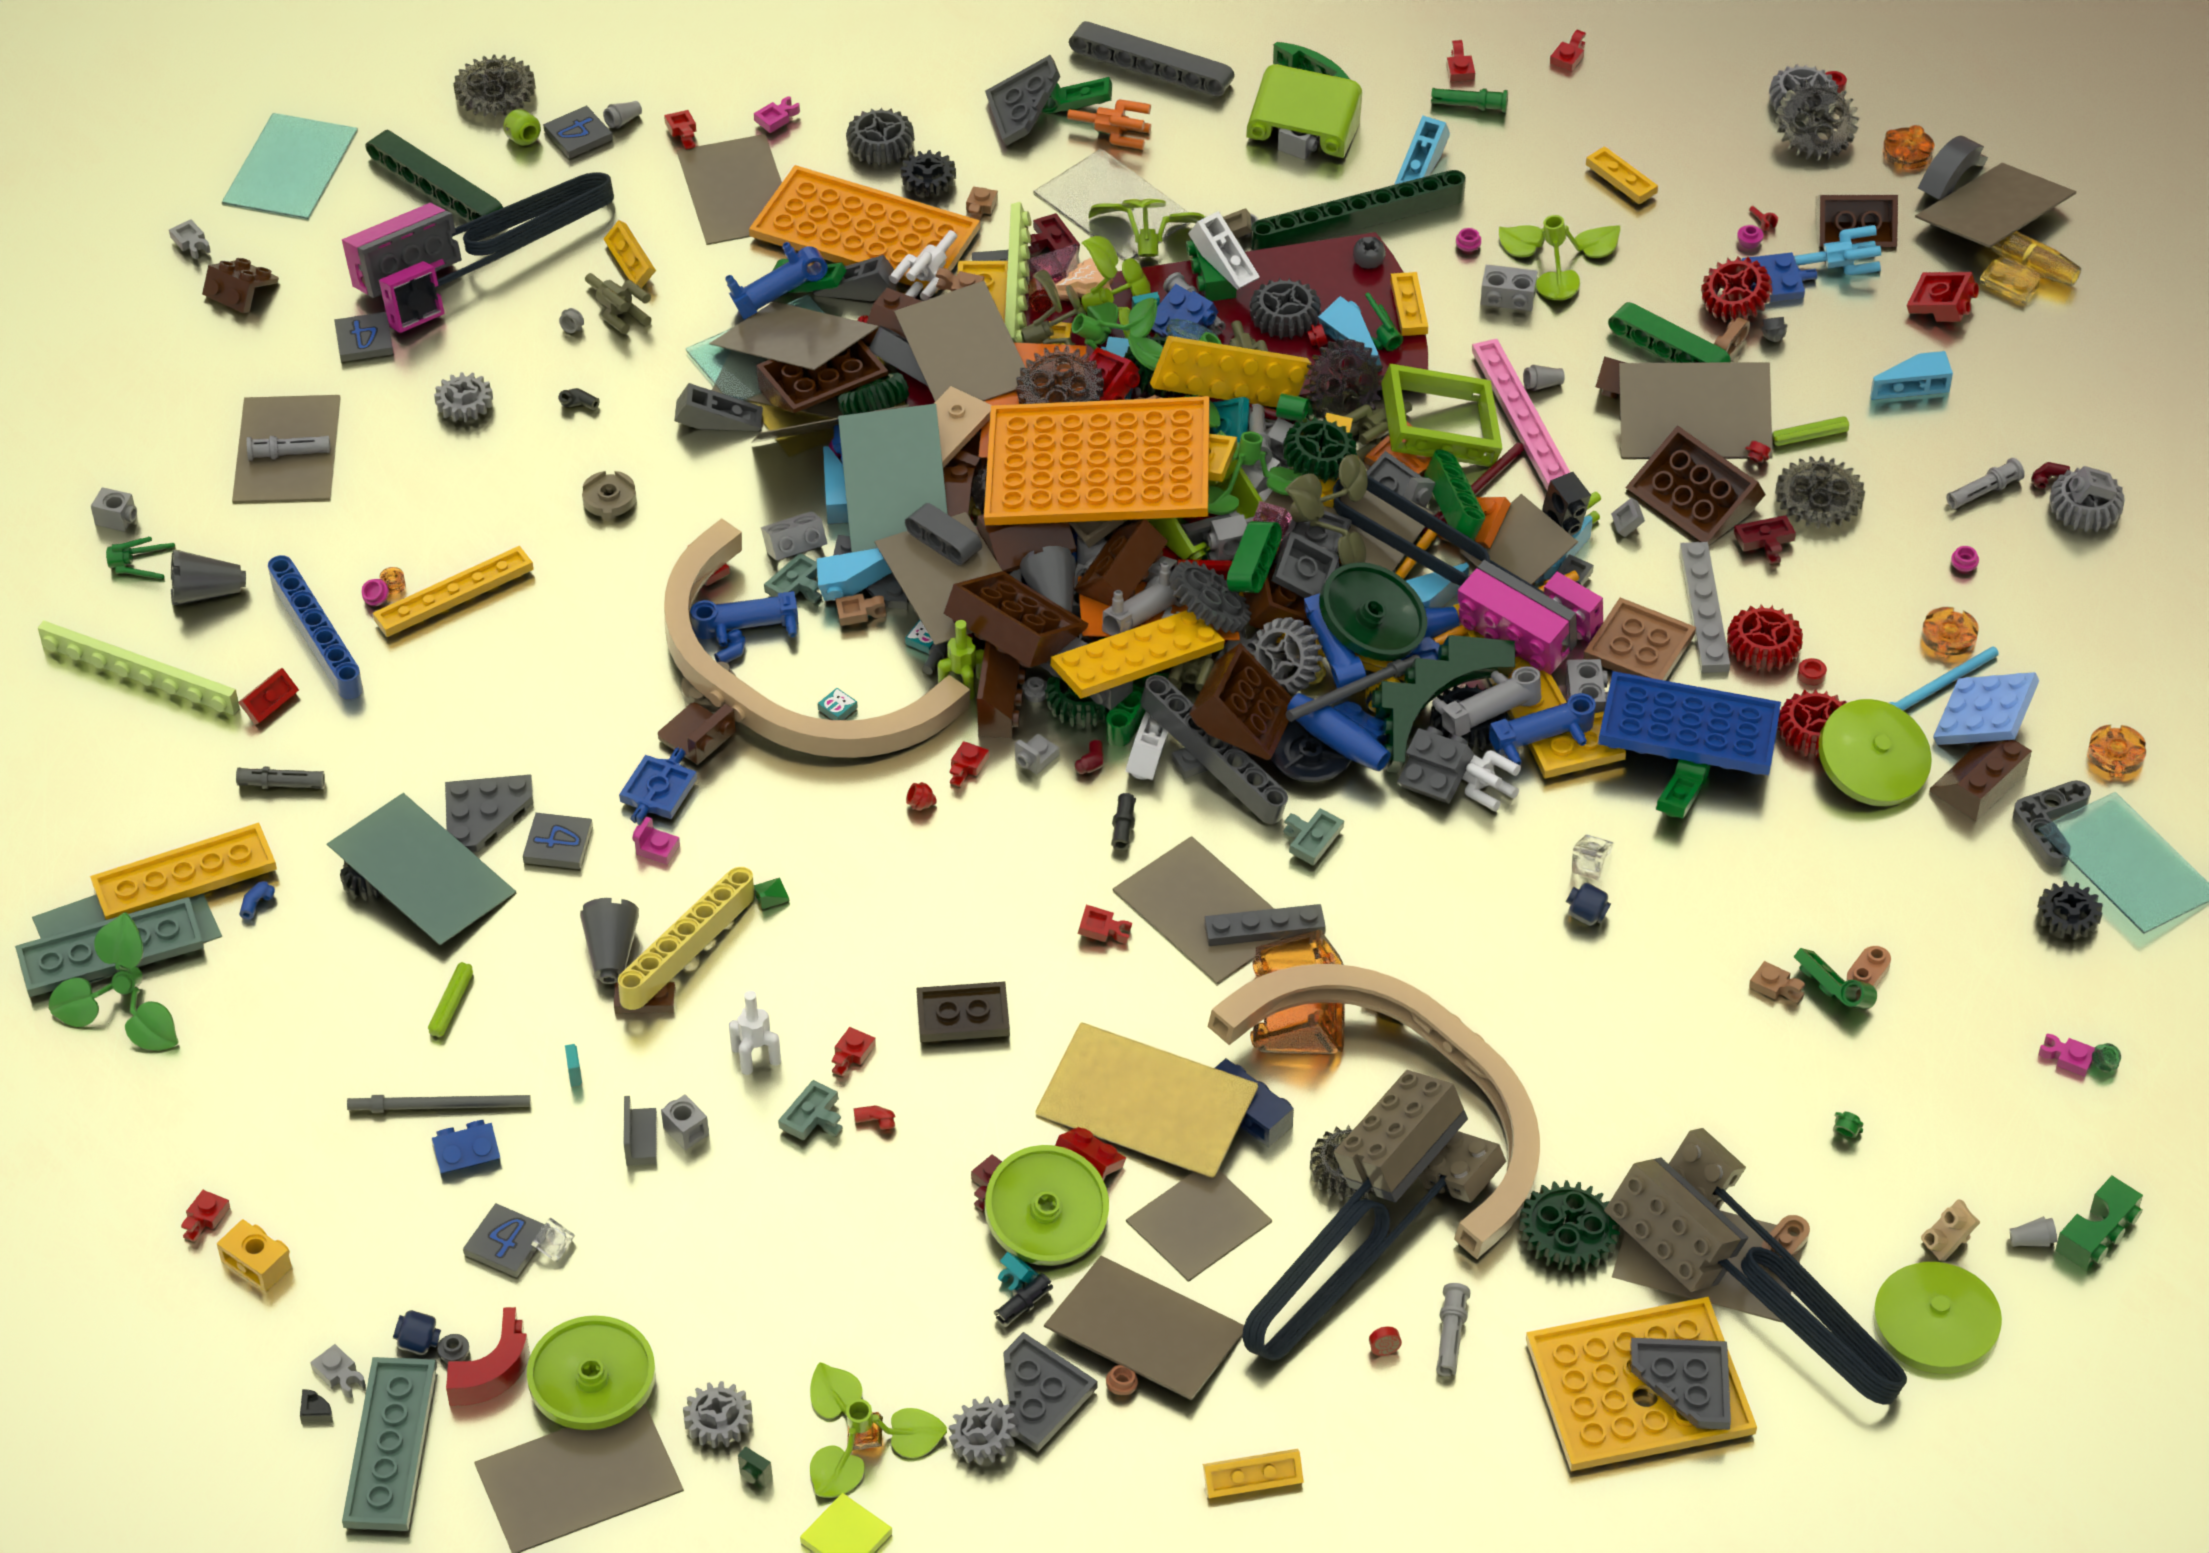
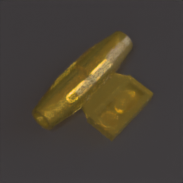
(2022, 265)

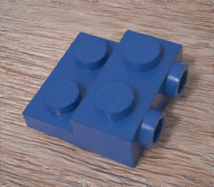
(1186, 306)

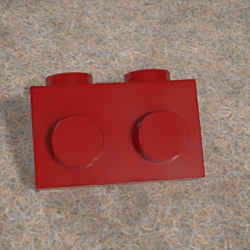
(1099, 1154)

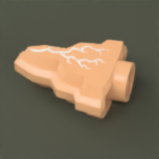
(1082, 280)

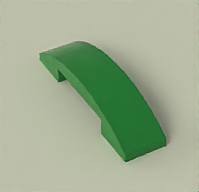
(1305, 59)

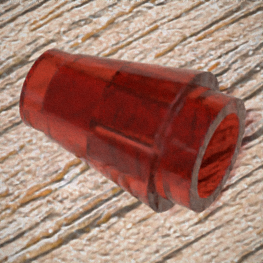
(1038, 297)

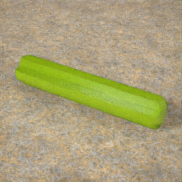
(1810, 431)
(450, 999)

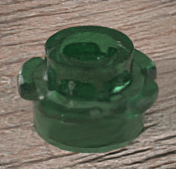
(2106, 1057)

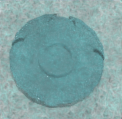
(1186, 329)

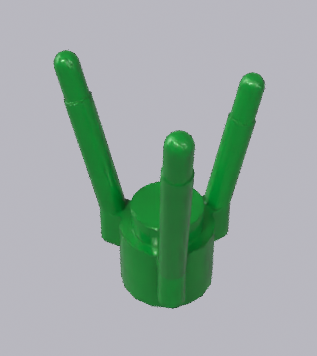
(1387, 333)
(121, 555)

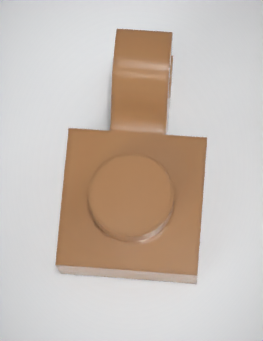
(981, 201)
(948, 281)
(855, 609)
(1774, 981)

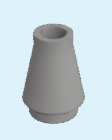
(619, 114)
(1541, 377)
(2038, 1232)

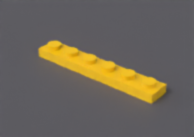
(453, 591)

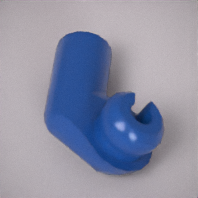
(734, 648)
(251, 898)

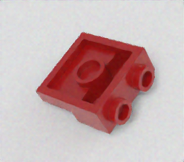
(1944, 295)
(1118, 374)

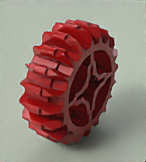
(1736, 281)
(1764, 638)
(1804, 718)

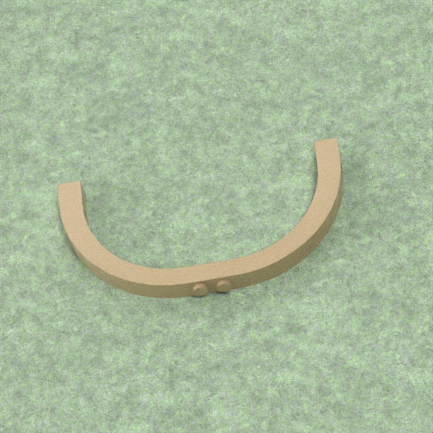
(772, 721)
(1442, 1030)

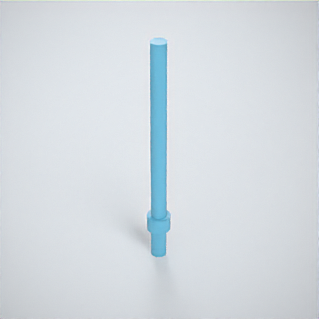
(1946, 678)

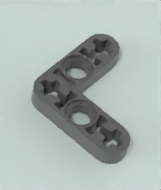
(2043, 814)

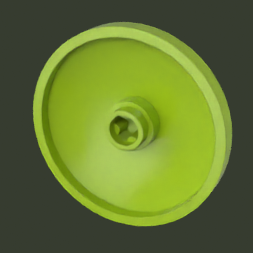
(1875, 752)
(1046, 1205)
(1937, 1317)
(591, 1372)

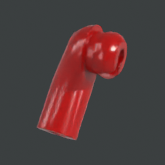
(875, 1113)

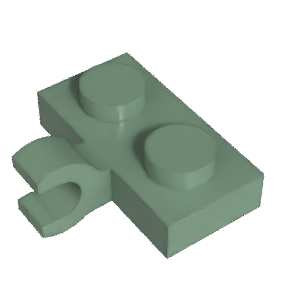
(795, 577)
(1312, 836)
(812, 1109)

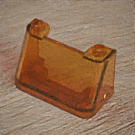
(1307, 1027)

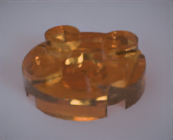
(1897, 143)
(1946, 643)
(2114, 762)

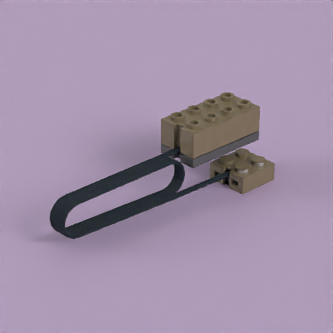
(1400, 1138)
(1679, 1222)

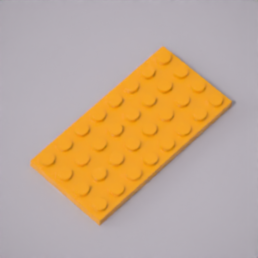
(857, 222)

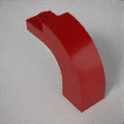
(494, 1374)

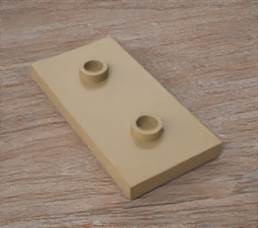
(959, 420)

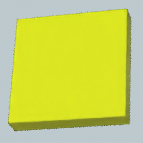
(846, 1529)

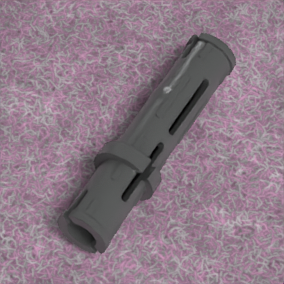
(270, 777)

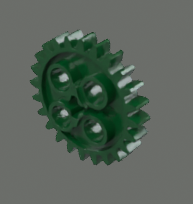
(1568, 1226)

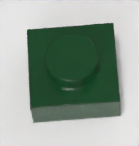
(755, 1467)

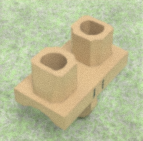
(1950, 1230)

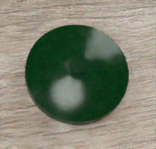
(1373, 611)

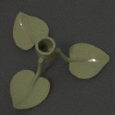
(1040, 331)
(1309, 507)

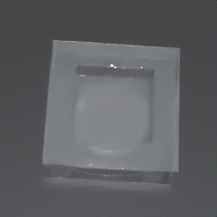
(553, 1239)

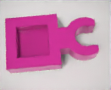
(775, 116)
(2071, 1056)

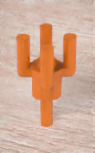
(1115, 122)

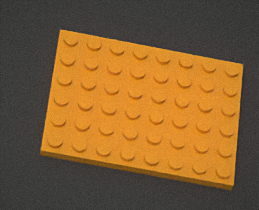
(1098, 461)

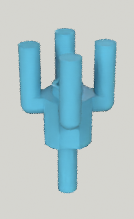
(1844, 252)

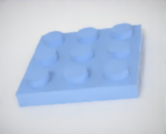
(1986, 708)

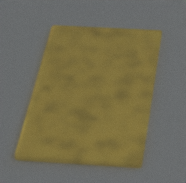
(1147, 1099)

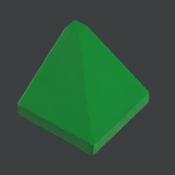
(771, 893)

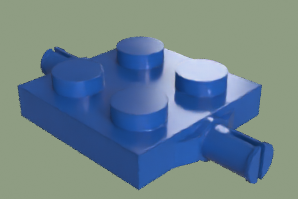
(1785, 276)
(658, 786)

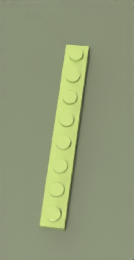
(1017, 272)
(138, 667)

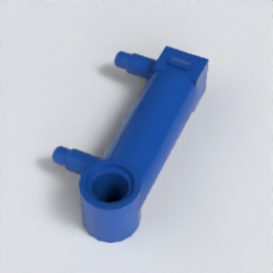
(779, 281)
(716, 619)
(1343, 662)
(1572, 717)

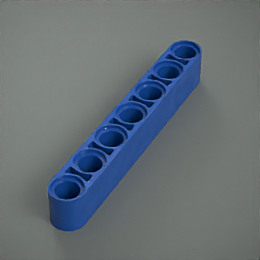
(315, 627)

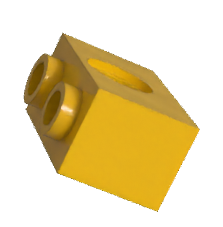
(239, 1252)

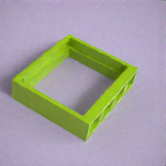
(1425, 441)

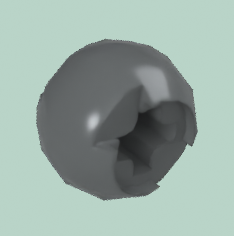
(1369, 252)

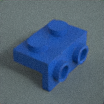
(465, 1147)

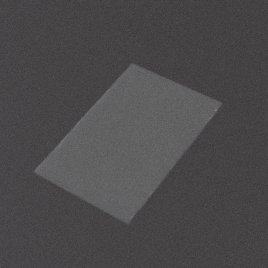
(1106, 180)

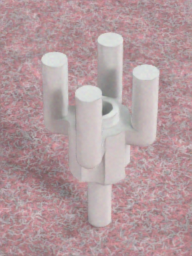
(924, 267)
(1481, 774)
(753, 1031)

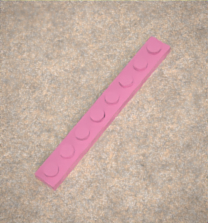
(1520, 410)

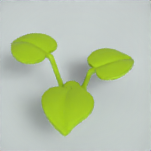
(1147, 239)
(1105, 261)
(1558, 285)
(839, 1391)

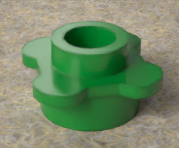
(1848, 1124)

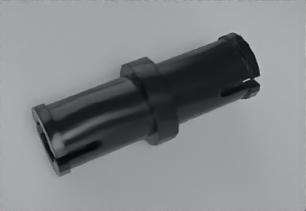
(1123, 821)
(1023, 1299)

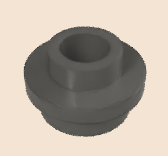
(455, 1354)

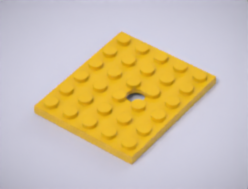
(1592, 1387)

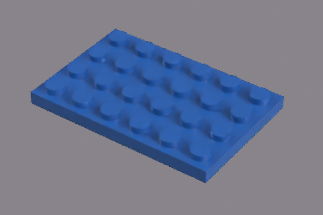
(1690, 723)

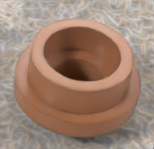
(1121, 1380)

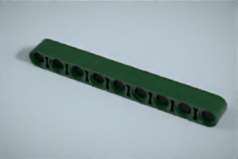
(1359, 211)

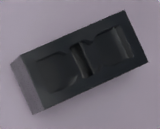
(1567, 502)

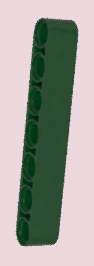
(431, 176)

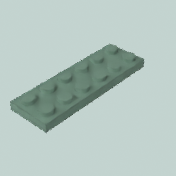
(164, 931)
(389, 1444)

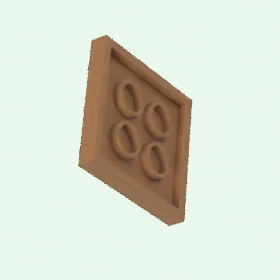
(1639, 641)

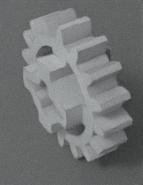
(463, 396)
(717, 1414)
(983, 1430)

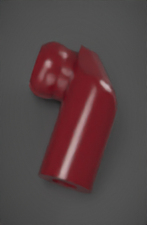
(2045, 472)
(1091, 761)

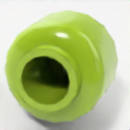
(522, 127)

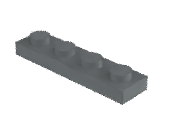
(1263, 924)

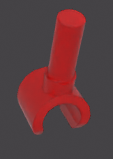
(1766, 219)

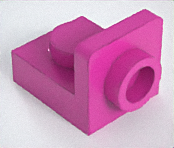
(654, 843)

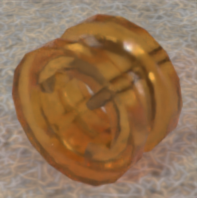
(393, 573)

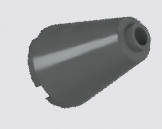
(1051, 574)
(203, 578)
(609, 935)

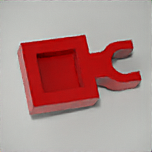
(1098, 924)

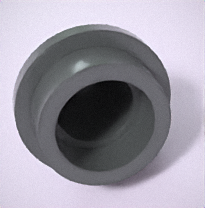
(1774, 328)

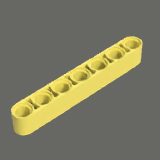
(686, 938)

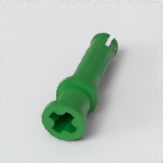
(1483, 99)

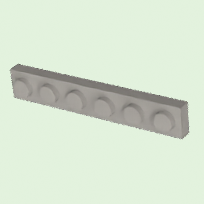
(1704, 607)

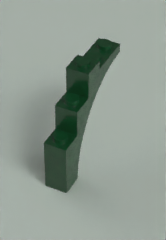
(1458, 662)

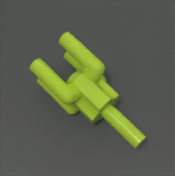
(961, 658)

